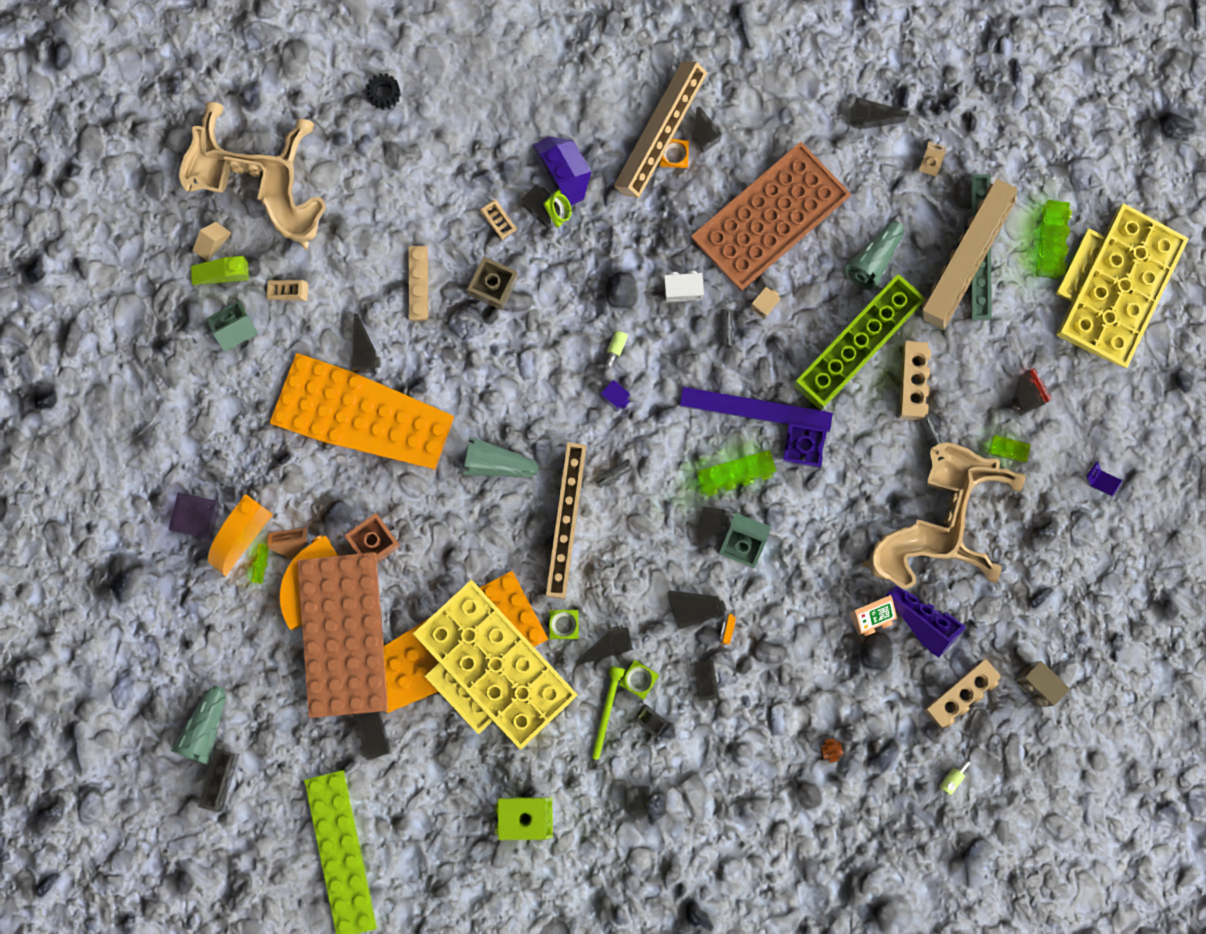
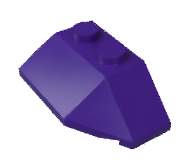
(564, 167)

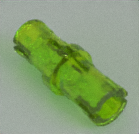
(260, 564)

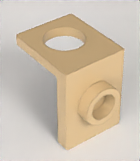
(932, 159)

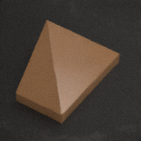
(288, 542)

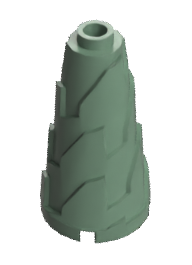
(874, 257)
(495, 461)
(201, 729)

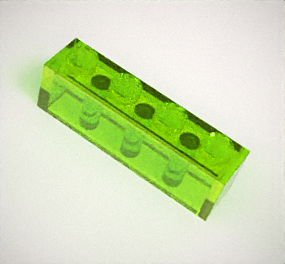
(1053, 239)
(735, 473)

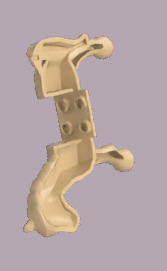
(212, 169)
(956, 475)

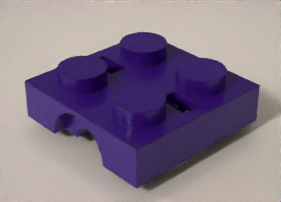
(799, 444)

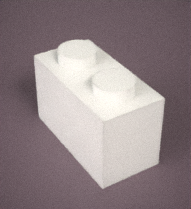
(683, 286)

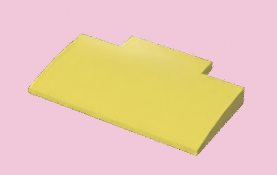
(1117, 284)
(491, 668)

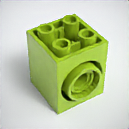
(512, 820)

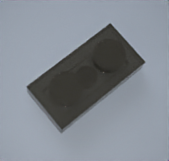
(706, 680)

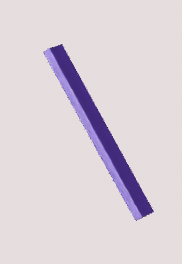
(754, 409)

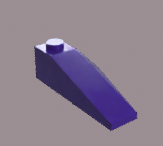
(932, 628)

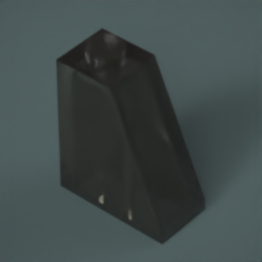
(694, 608)

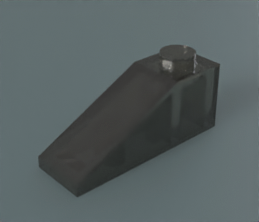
(870, 114)
(364, 354)
(611, 644)

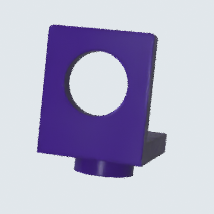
(1103, 481)

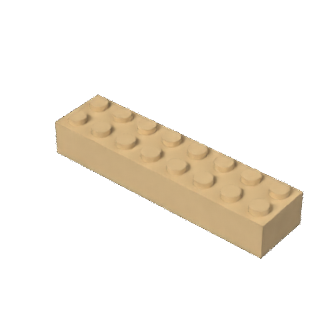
(969, 254)

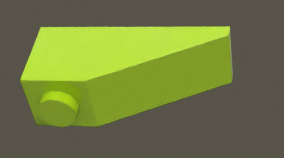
(220, 271)

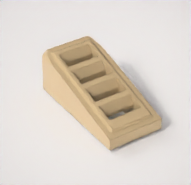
(494, 204)
(299, 290)

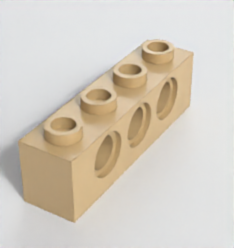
(907, 408)
(936, 709)

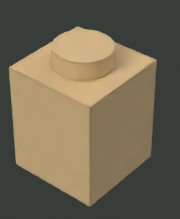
(765, 302)

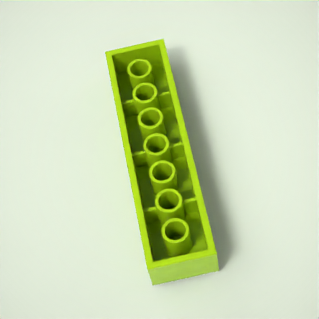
(859, 342)

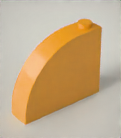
(237, 534)
(290, 589)

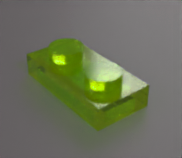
(1009, 449)

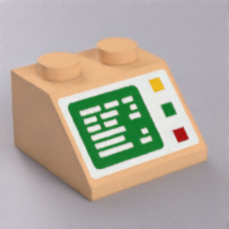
(874, 615)

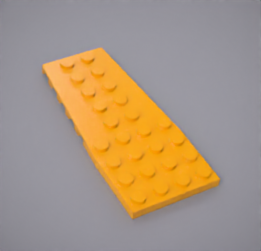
(359, 414)
(410, 661)

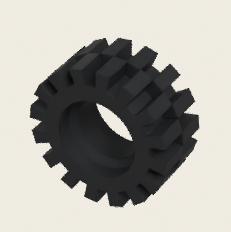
(383, 101)

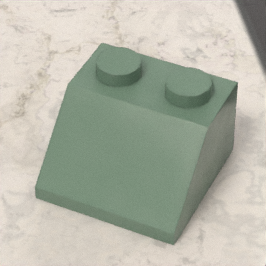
(232, 326)
(745, 540)

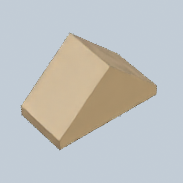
(210, 240)

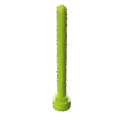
(615, 675)

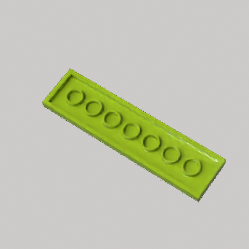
(340, 853)

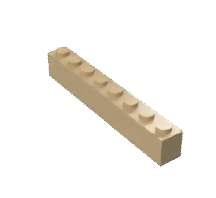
(660, 129)
(566, 521)

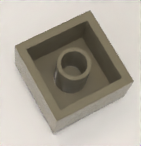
(493, 283)
(1042, 684)

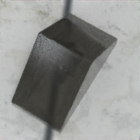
(650, 720)

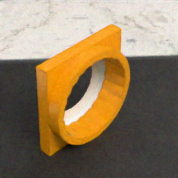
(684, 147)
(727, 629)

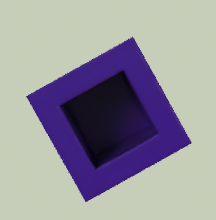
(616, 396)

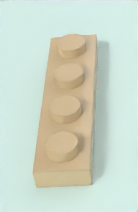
(418, 283)

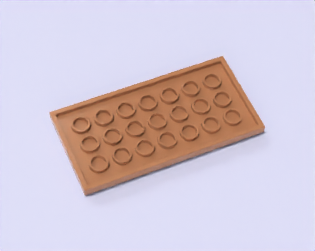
(771, 216)
(342, 635)

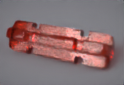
(1040, 385)

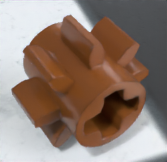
(831, 750)

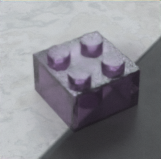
(194, 516)

